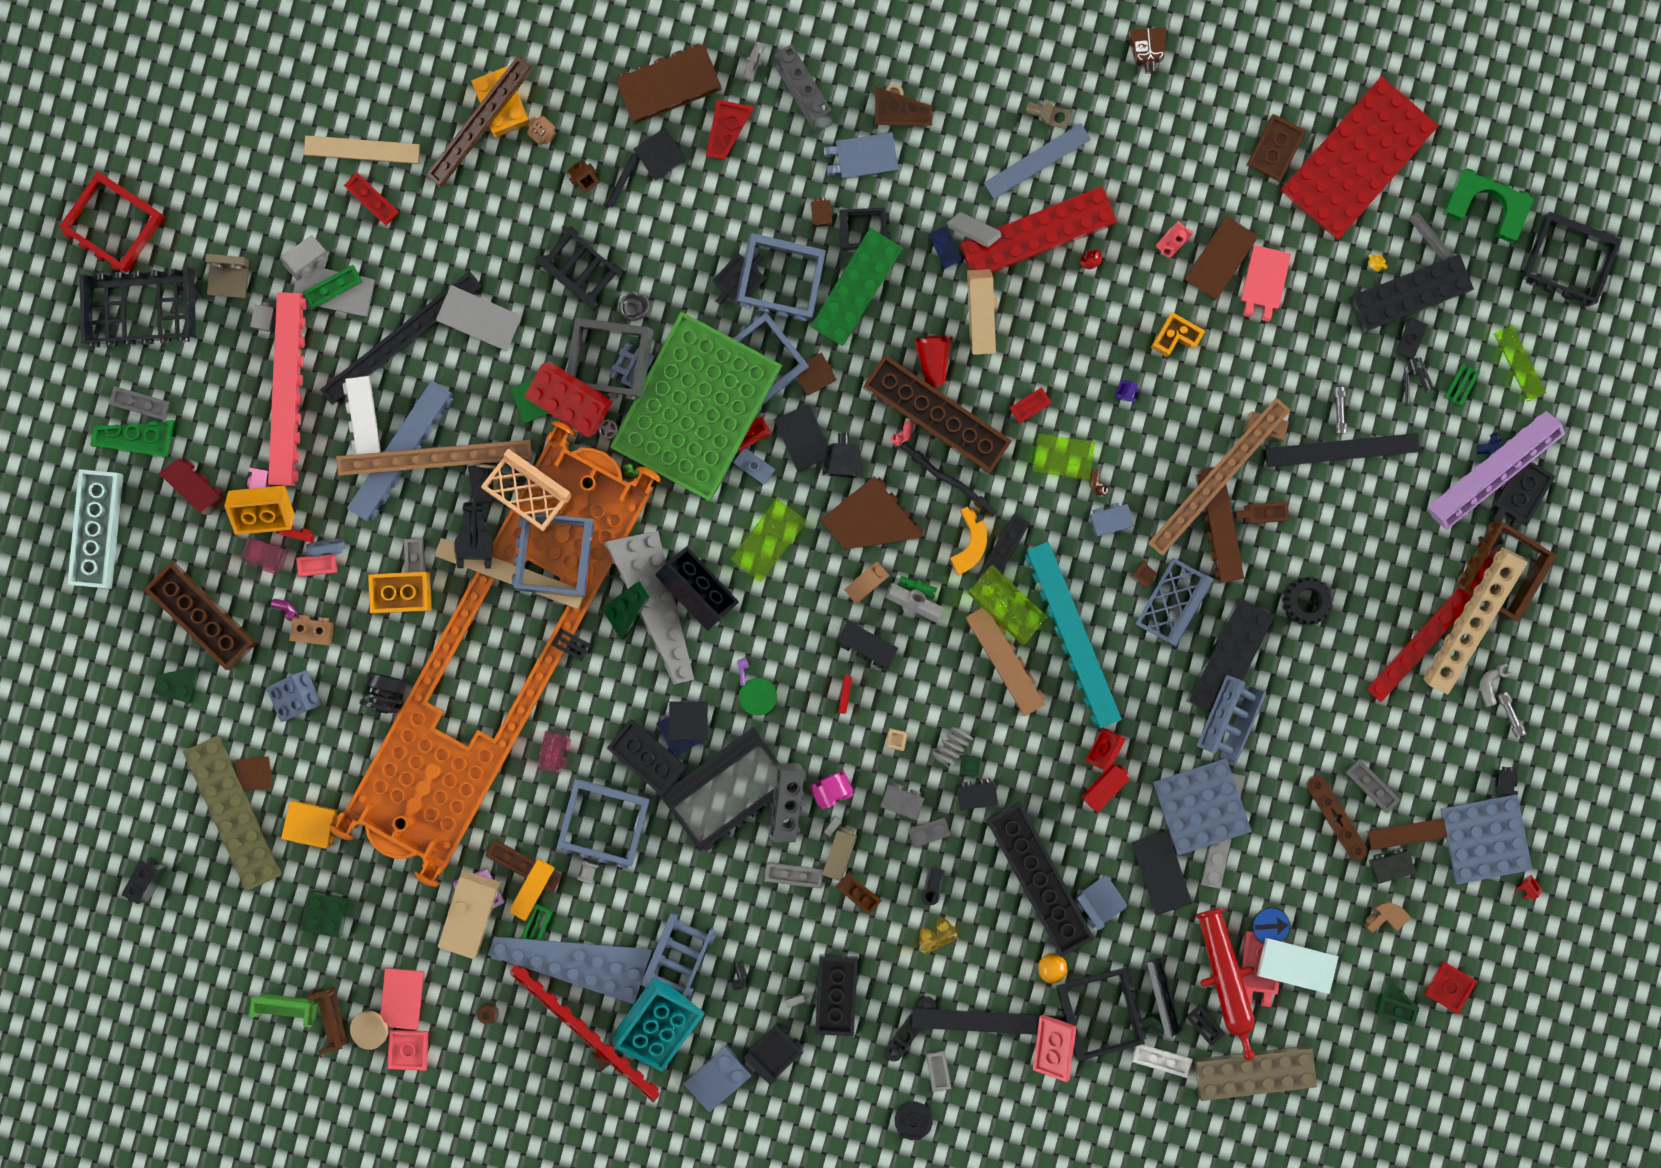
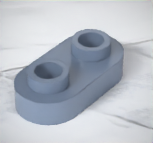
(332, 546)

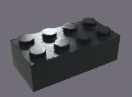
(696, 588)
(836, 995)

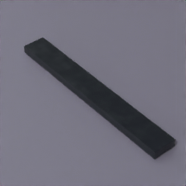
(1342, 450)
(977, 1021)

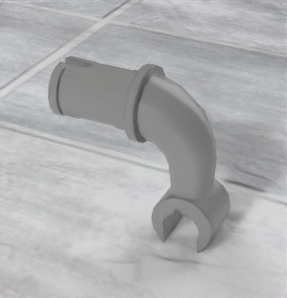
(1486, 684)

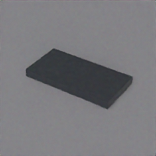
(647, 758)
(1161, 872)

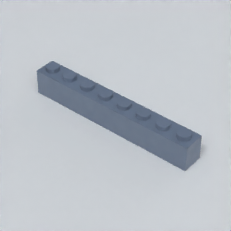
(409, 437)

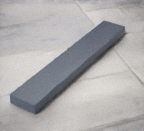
(1037, 161)

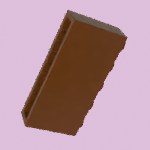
(668, 83)

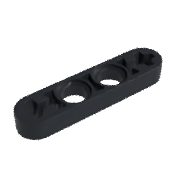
(906, 1026)

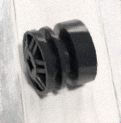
(382, 692)

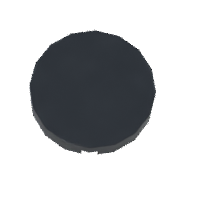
(913, 1120)

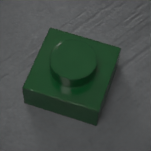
(970, 765)

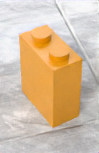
(309, 824)

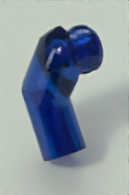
(1492, 445)

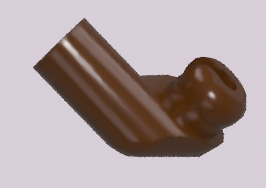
(1095, 484)

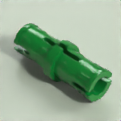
(917, 585)

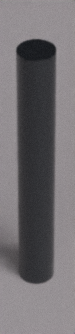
(622, 180)

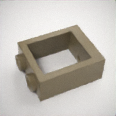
(840, 853)

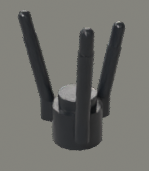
(1416, 367)

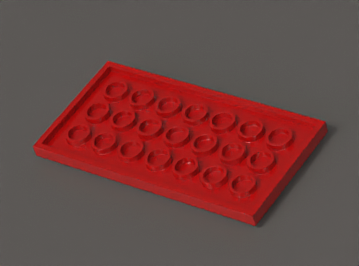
(1359, 158)

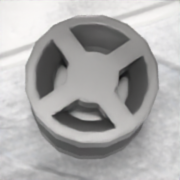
(605, 428)

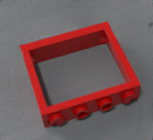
(138, 244)

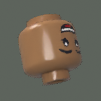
(541, 130)

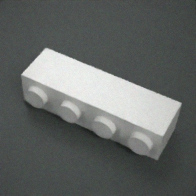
(362, 415)

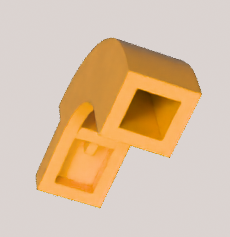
(978, 539)

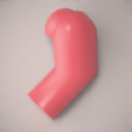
(903, 436)

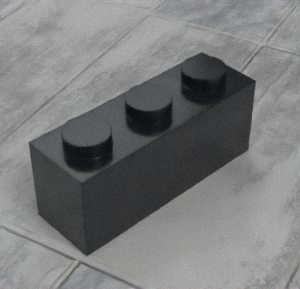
(867, 645)

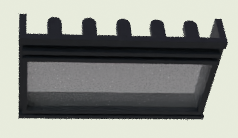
(725, 790)

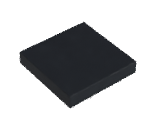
(660, 154)
(688, 720)

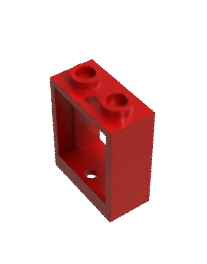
(1105, 787)

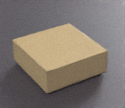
(896, 739)

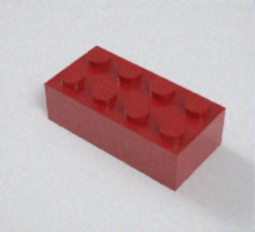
(568, 399)

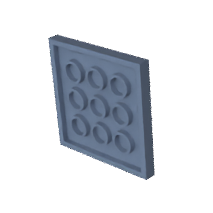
(1202, 806)
(1486, 839)

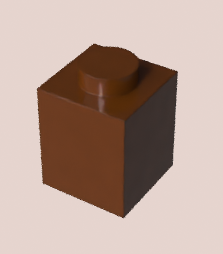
(821, 212)

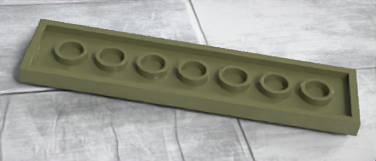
(232, 813)

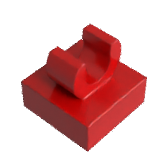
(1531, 887)

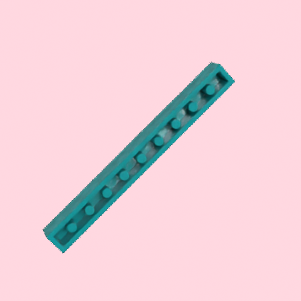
(1073, 634)

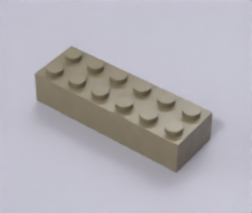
(1266, 1073)

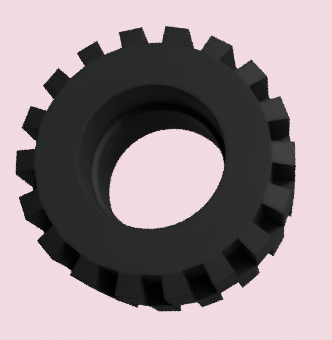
(1323, 595)

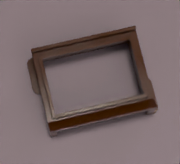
(331, 1019)

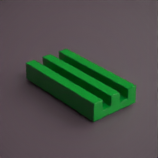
(1474, 376)
(543, 910)

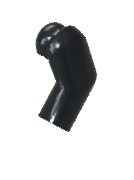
(741, 974)

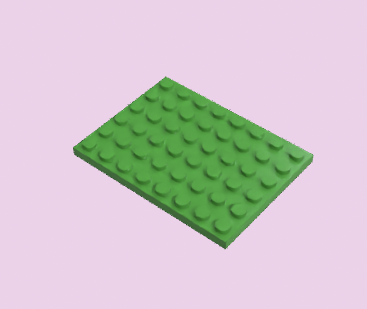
(696, 406)

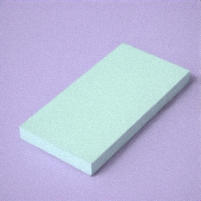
(1297, 965)

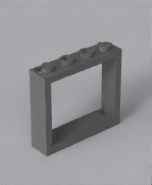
(803, 89)
(642, 360)

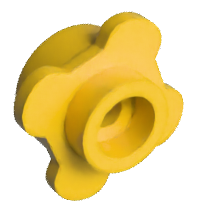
(1377, 262)

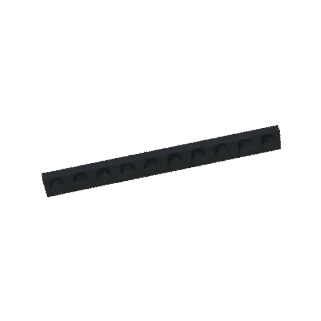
(396, 341)

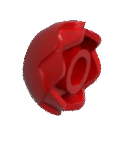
(1091, 259)

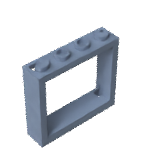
(764, 306)
(792, 375)
(520, 559)
(611, 792)

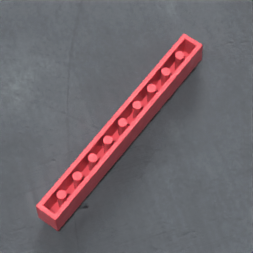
(286, 388)

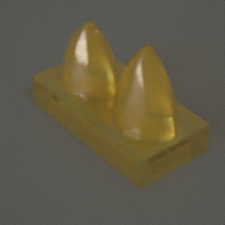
(945, 934)

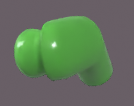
(629, 471)

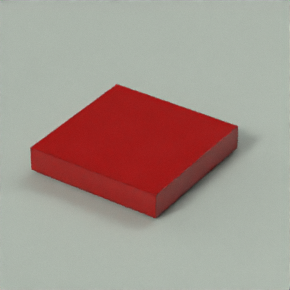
(845, 694)
(1105, 749)
(1450, 987)

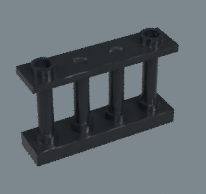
(576, 285)

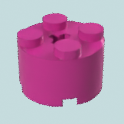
(831, 788)

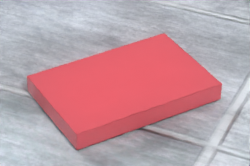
(402, 998)
(1054, 1048)

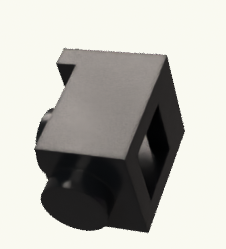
(1505, 781)

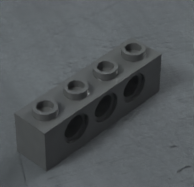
(787, 774)

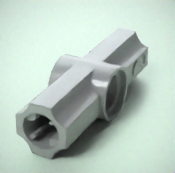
(913, 602)

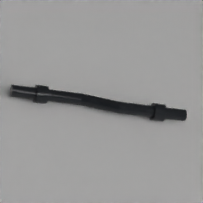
(979, 501)

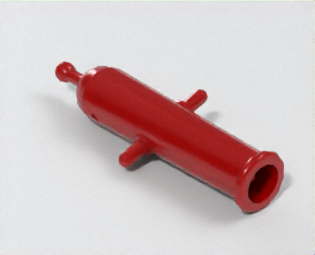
(1227, 978)

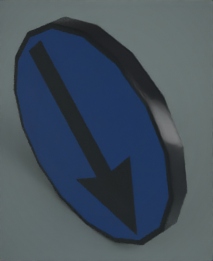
(1271, 924)

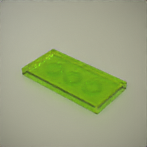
(768, 540)
(1007, 605)

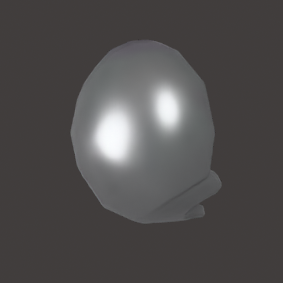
(634, 306)

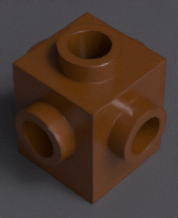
(583, 176)

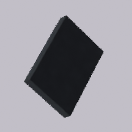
(802, 437)

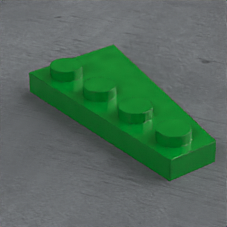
(144, 438)

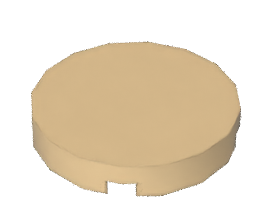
(369, 1030)

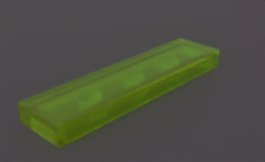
(1519, 363)

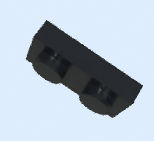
(477, 477)

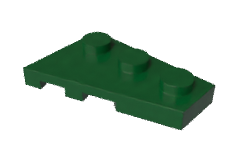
(625, 609)

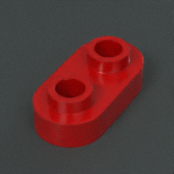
(303, 534)

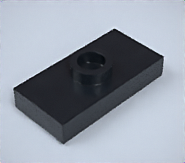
(1411, 338)

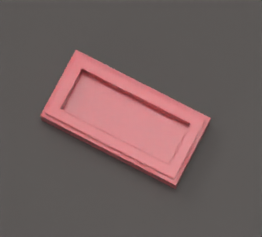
(316, 565)

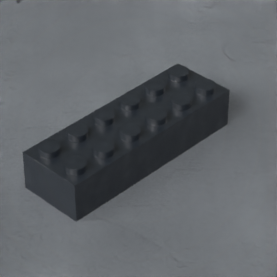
(1411, 293)
(1231, 652)

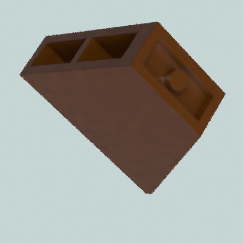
(870, 518)

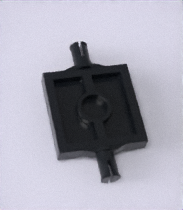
(729, 278)

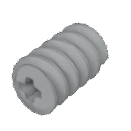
(952, 746)

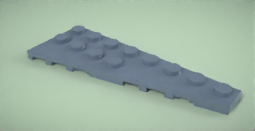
(601, 968)

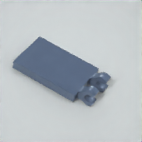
(863, 156)

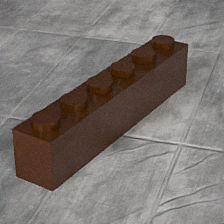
(1221, 534)

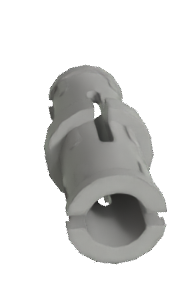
(754, 61)

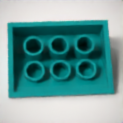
(656, 1025)

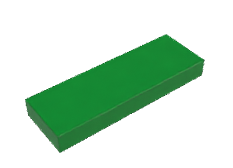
(332, 287)

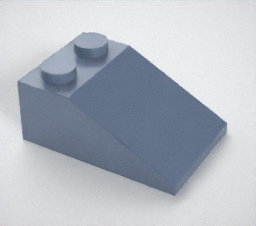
(718, 1078)

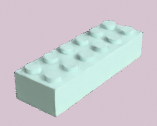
(95, 529)

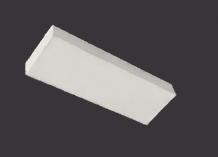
(1162, 1060)

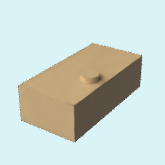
(981, 311)
(469, 914)

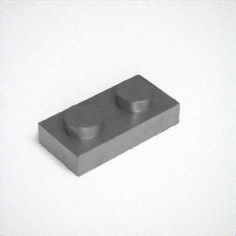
(929, 832)

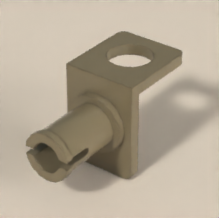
(1048, 112)
(496, 484)

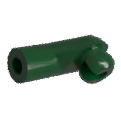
(1153, 1020)

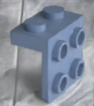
(293, 696)
(1100, 902)

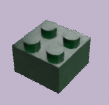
(325, 914)

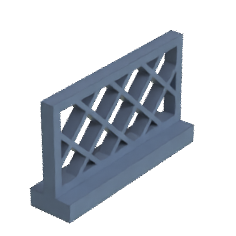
(1188, 612)

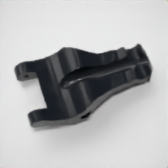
(473, 538)

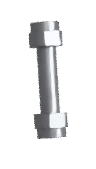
(1339, 393)
(1504, 699)

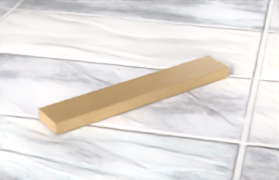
(362, 149)

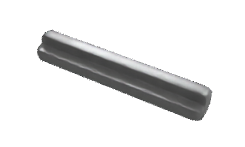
(1430, 236)

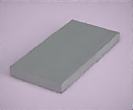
(353, 301)
(478, 318)

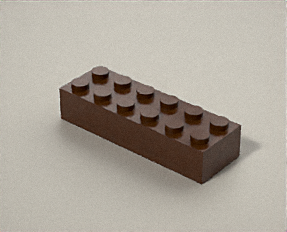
(200, 616)

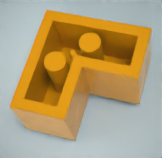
(1176, 330)

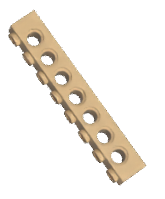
(1475, 631)

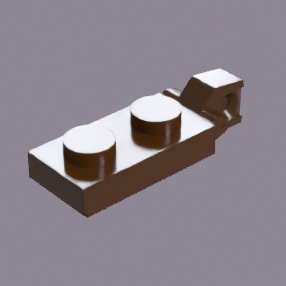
(1264, 513)

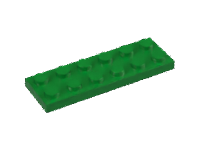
(856, 286)

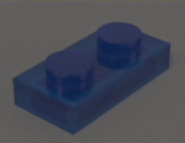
(944, 247)

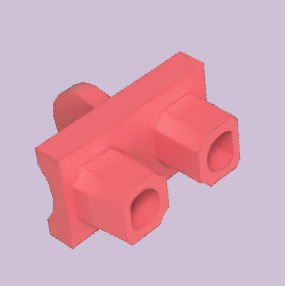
(1174, 239)

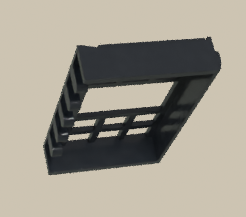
(137, 278)

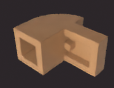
(866, 582)
(1388, 912)

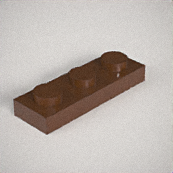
(858, 893)

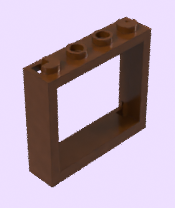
(1531, 582)

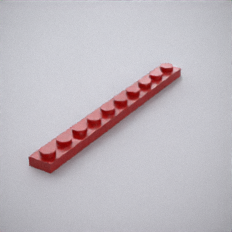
(1425, 637)
(590, 1037)

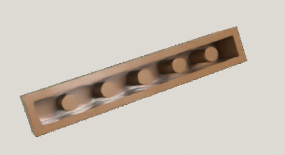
(1005, 661)

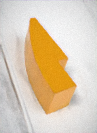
(531, 889)

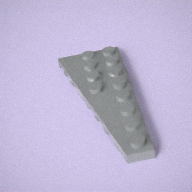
(639, 560)

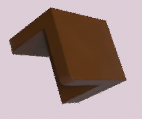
(1143, 574)

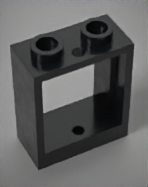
(843, 214)

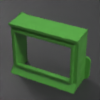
(284, 1006)

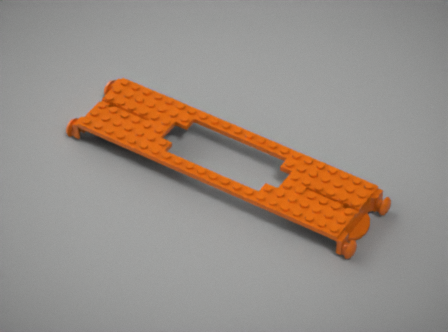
(428, 774)

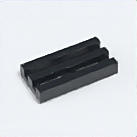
(582, 650)
(1194, 1012)

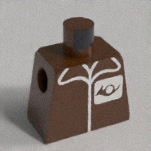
(1148, 47)

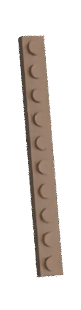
(430, 457)
(1219, 476)

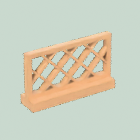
(538, 478)

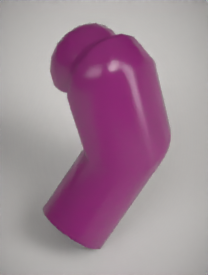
(284, 605)

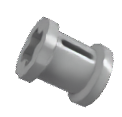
(588, 872)

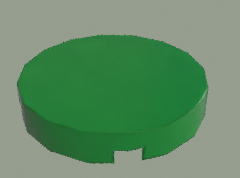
(758, 696)

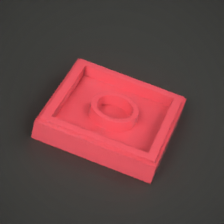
(408, 1050)

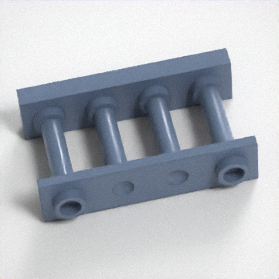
(1221, 713)
(666, 942)

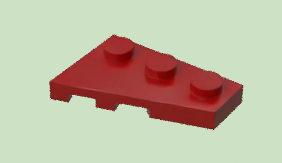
(726, 126)

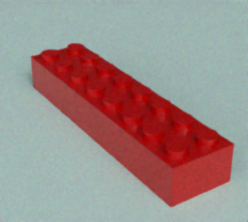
(1042, 232)

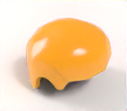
(1052, 968)

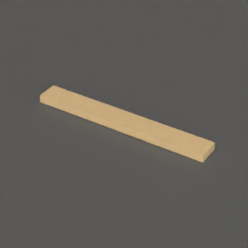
(503, 571)

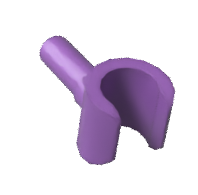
(742, 664)

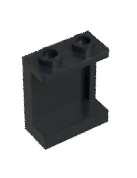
(144, 881)
(774, 1053)

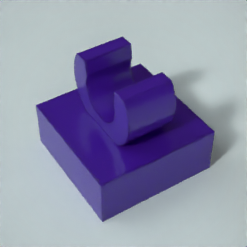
(1126, 391)

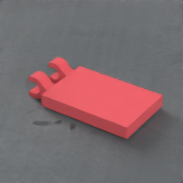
(1265, 280)
(1251, 957)

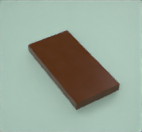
(1221, 258)

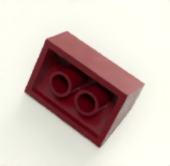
(193, 486)

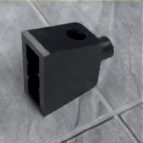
(843, 459)

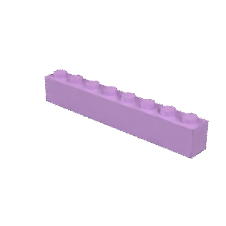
(1496, 470)

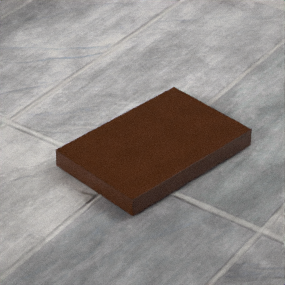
(1276, 148)

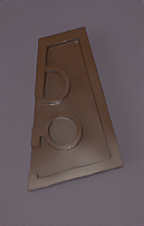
(900, 110)

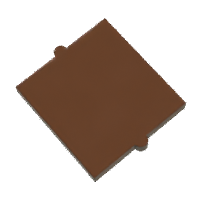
(817, 375)
(254, 773)

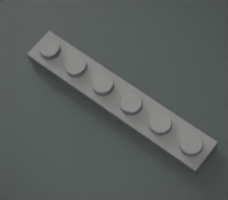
(1218, 853)

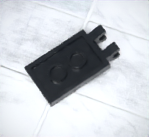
(1522, 495)

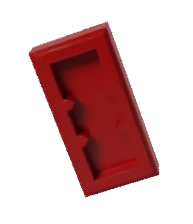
(1030, 405)

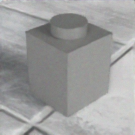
(263, 317)

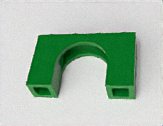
(1514, 203)

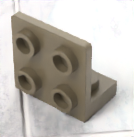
(227, 276)

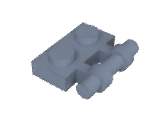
(629, 374)

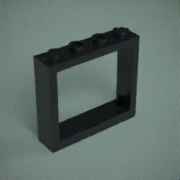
(1583, 231)
(1134, 1014)

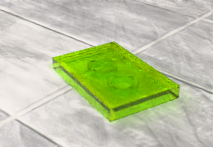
(1063, 456)

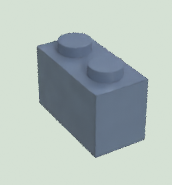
(1111, 520)

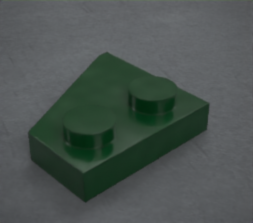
(177, 684)
(1396, 1005)

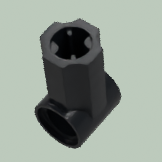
(933, 883)

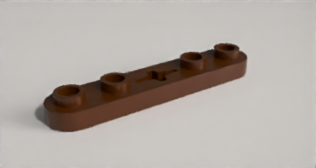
(1347, 833)

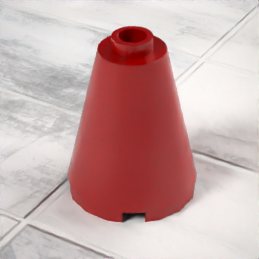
(934, 357)

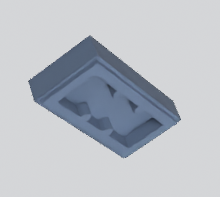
(754, 466)

